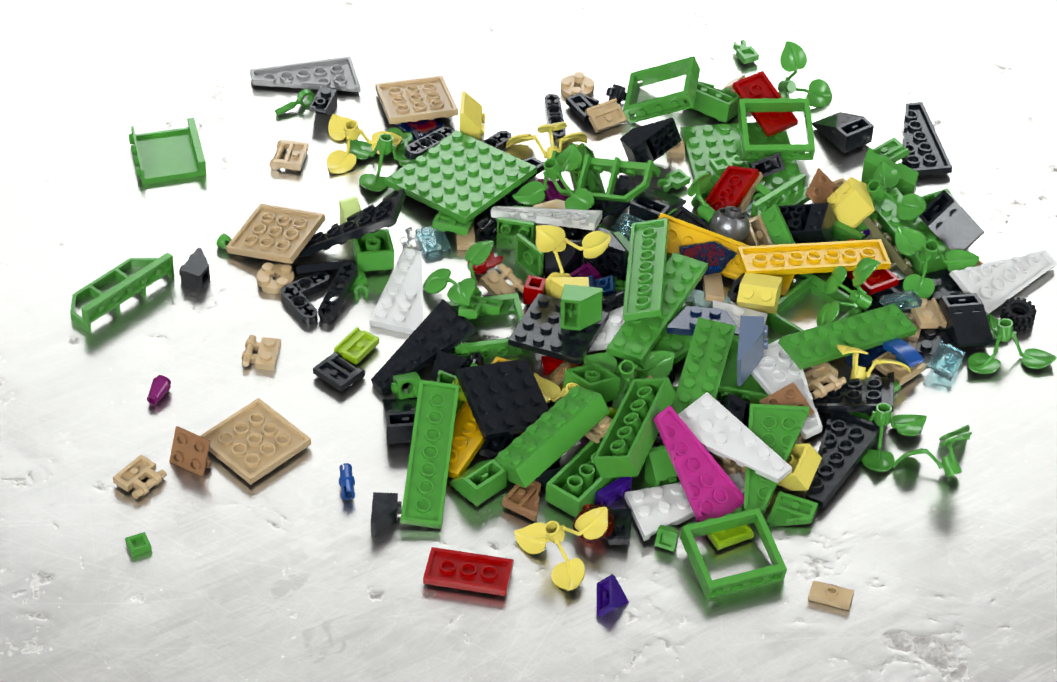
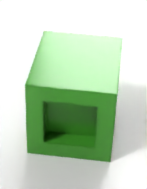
(399, 380)

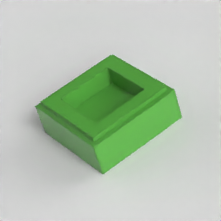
(138, 544)

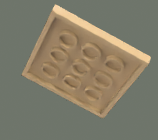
(416, 99)
(275, 233)
(255, 440)

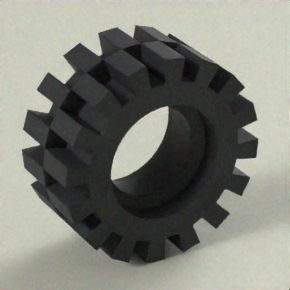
(1021, 307)

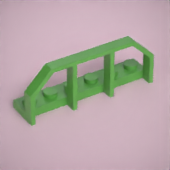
(614, 167)
(152, 270)

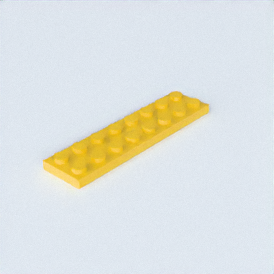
(685, 233)
(810, 257)
(466, 438)

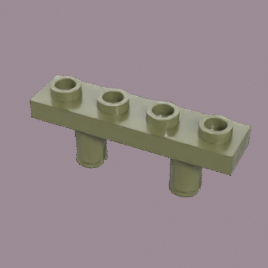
(896, 259)

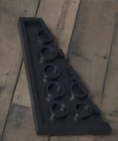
(363, 222)
(858, 395)
(841, 449)

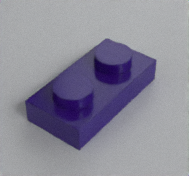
(613, 491)

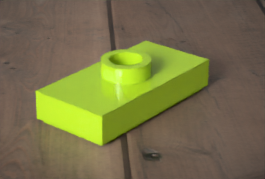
(730, 536)

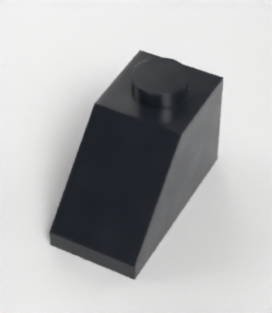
(384, 511)

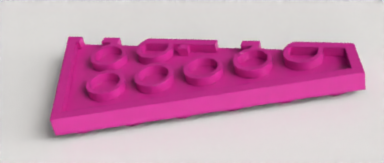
(702, 478)

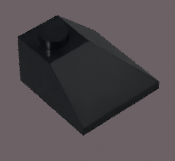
(569, 258)

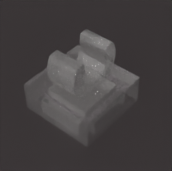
(411, 240)

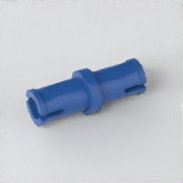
(346, 481)

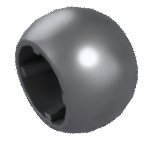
(730, 223)

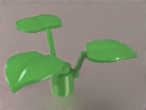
(795, 58)
(384, 146)
(568, 160)
(887, 178)
(701, 187)
(911, 241)
(462, 291)
(858, 297)
(1003, 331)
(657, 364)
(906, 425)
(949, 463)

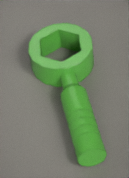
(300, 97)

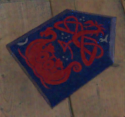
(420, 128)
(709, 252)

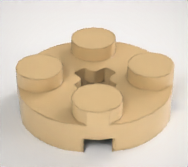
(577, 84)
(269, 271)

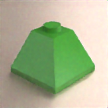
(529, 256)

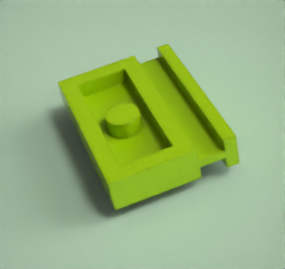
(356, 345)

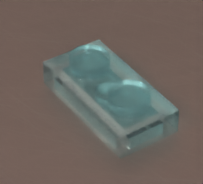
(904, 300)

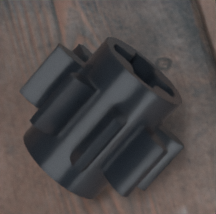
(616, 92)
(487, 229)

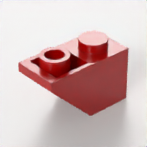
(532, 287)

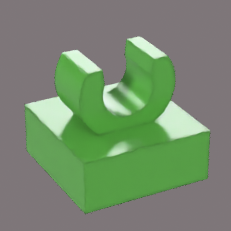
(762, 191)
(667, 537)

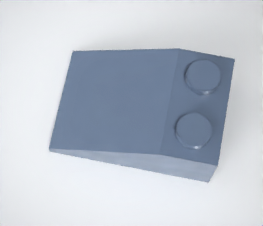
(750, 345)

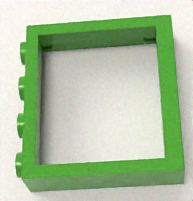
(664, 104)
(787, 151)
(810, 285)
(495, 347)
(740, 581)

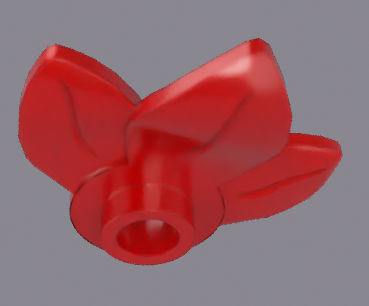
(490, 262)

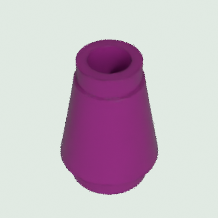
(159, 387)

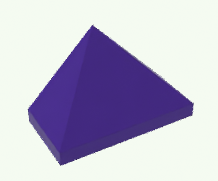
(609, 596)

